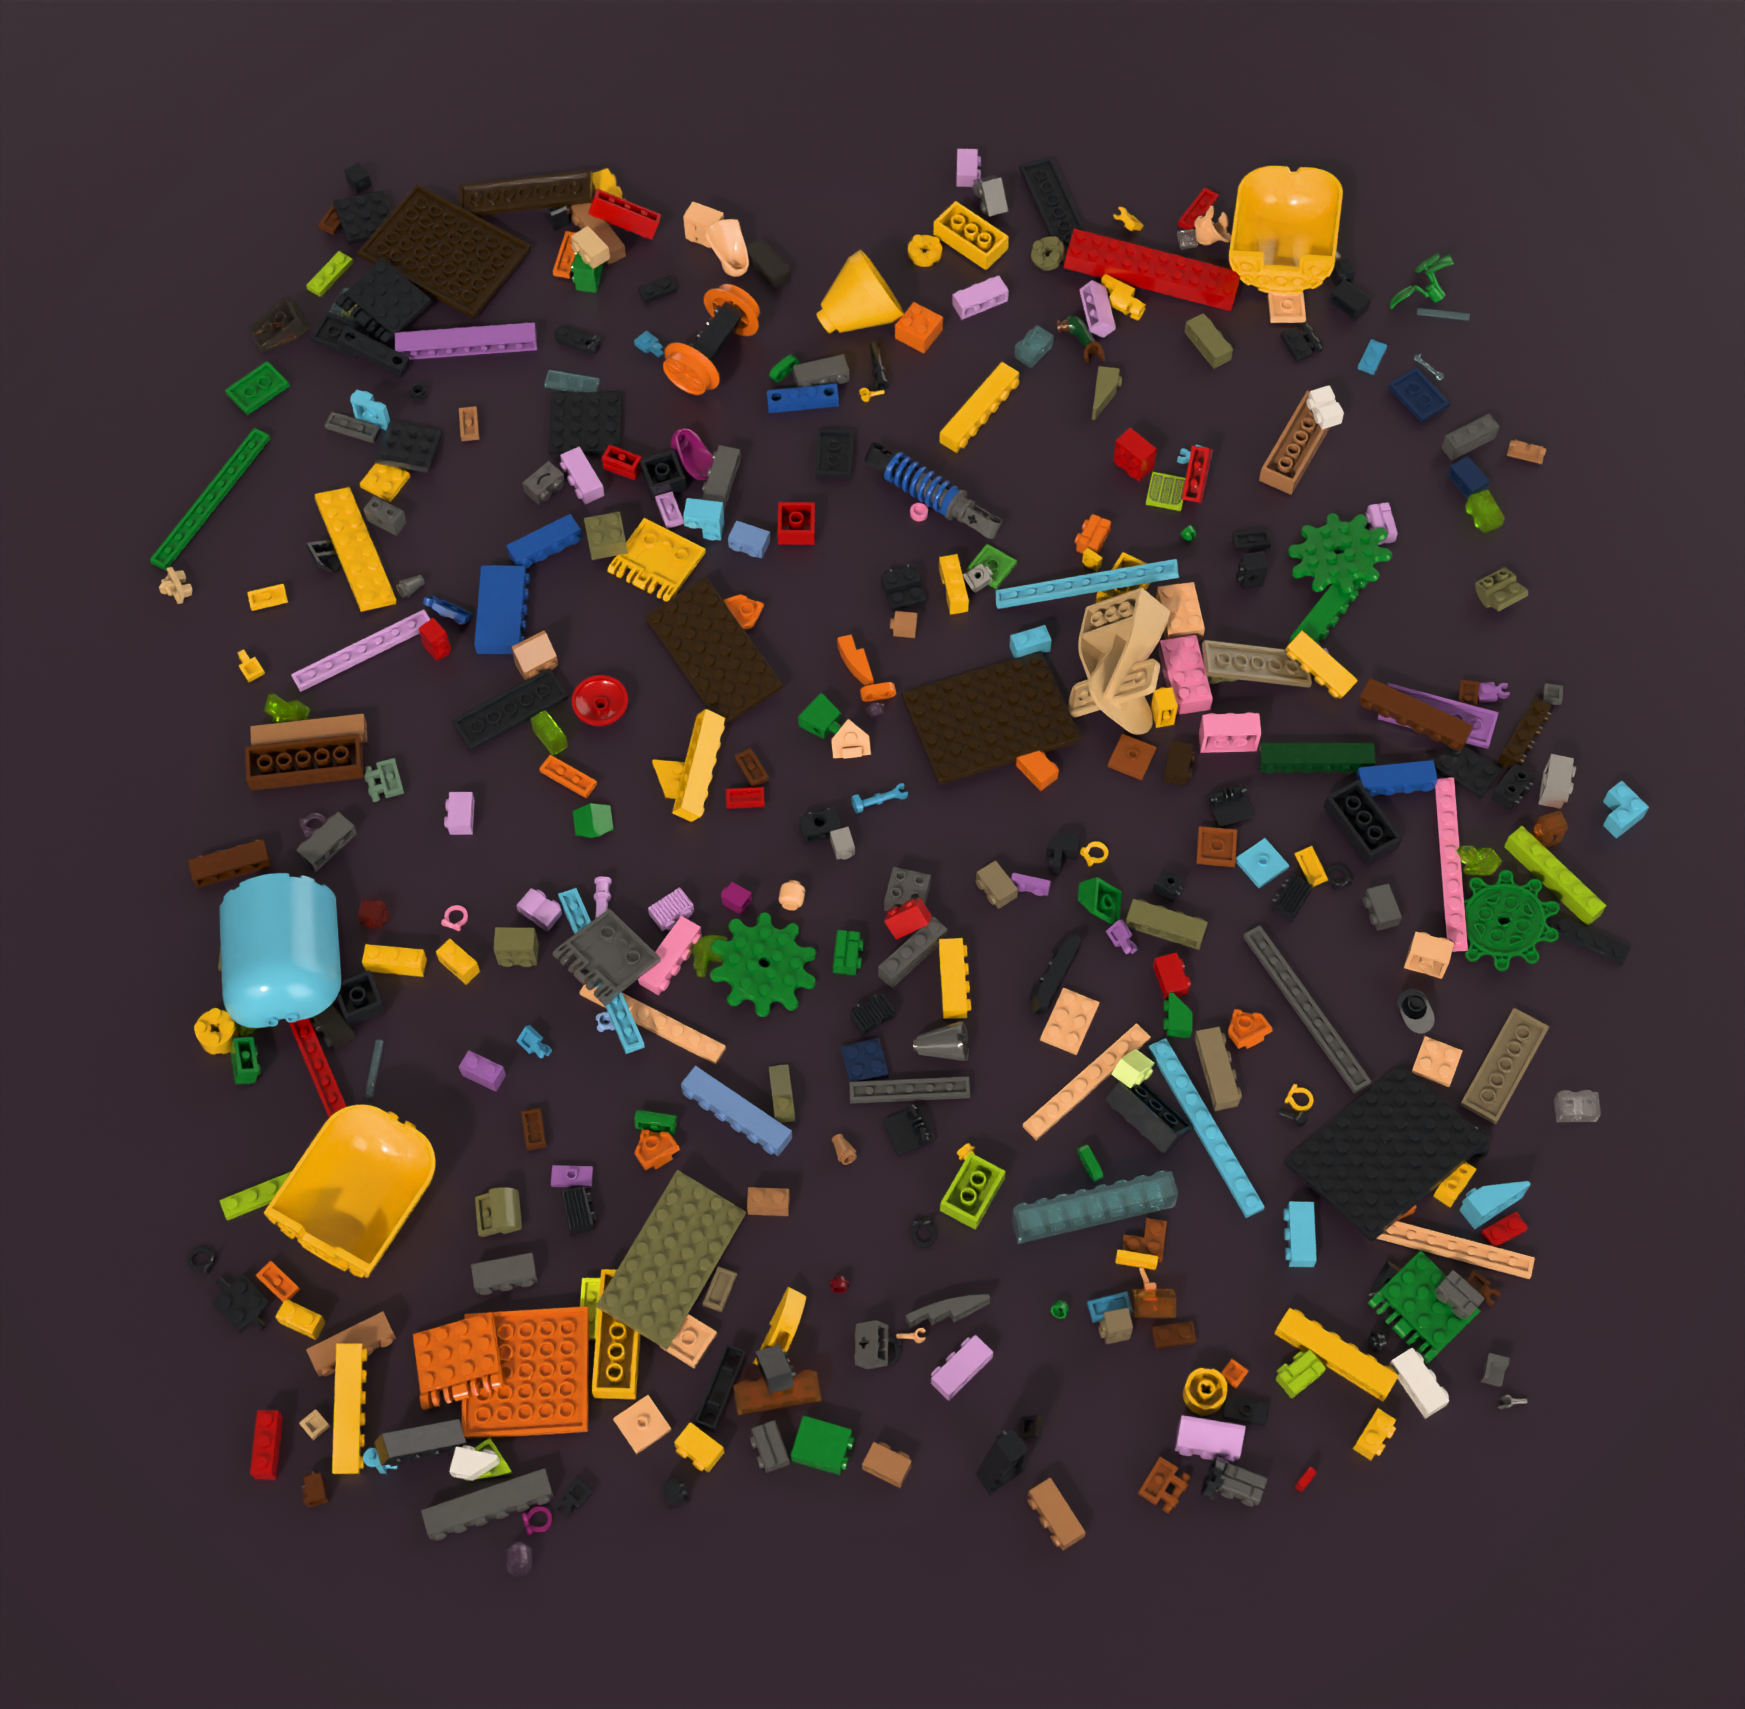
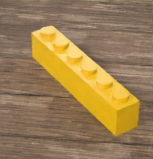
(979, 407)
(699, 765)
(1336, 1354)
(348, 1409)

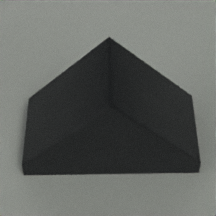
(557, 217)

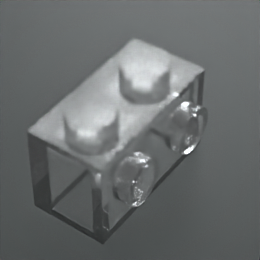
(1577, 1106)

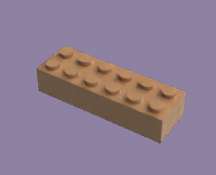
(1293, 450)

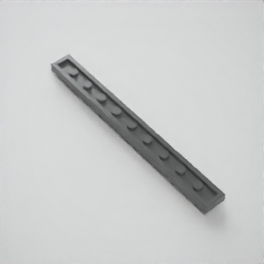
(1307, 1009)

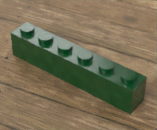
(1315, 757)

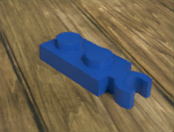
(448, 609)

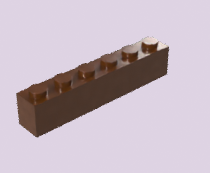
(1415, 714)

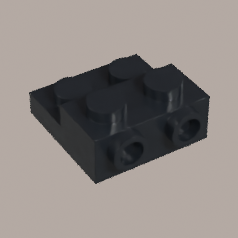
(903, 587)

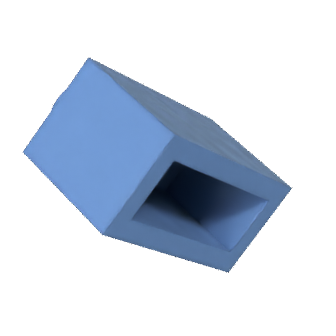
(749, 539)

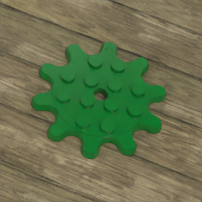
(1356, 561)
(1515, 903)
(757, 983)

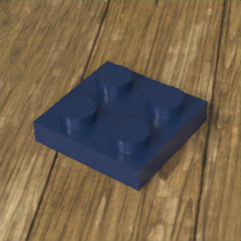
(864, 1061)

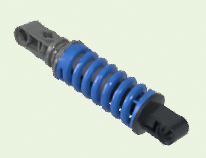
(928, 489)

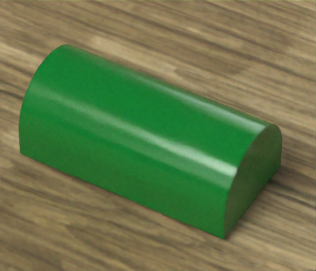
(655, 1121)

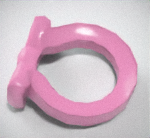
(445, 922)

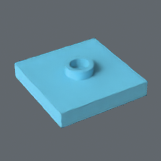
(1262, 863)

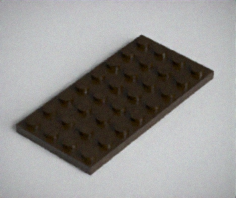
(713, 651)

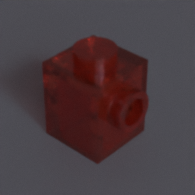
(373, 913)

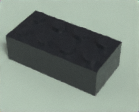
(1362, 822)

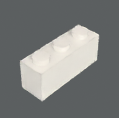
(1419, 1382)

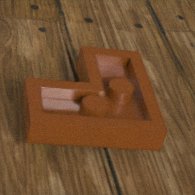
(1151, 1243)

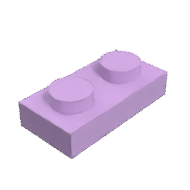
(669, 510)

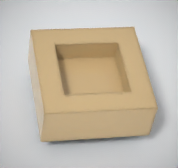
(314, 1424)

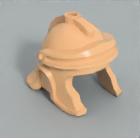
(1208, 232)

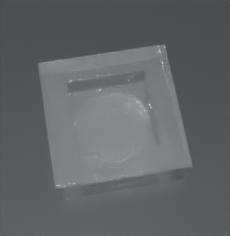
(1187, 239)

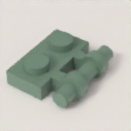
(390, 780)

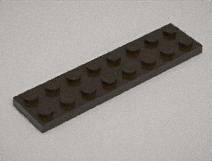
(526, 193)

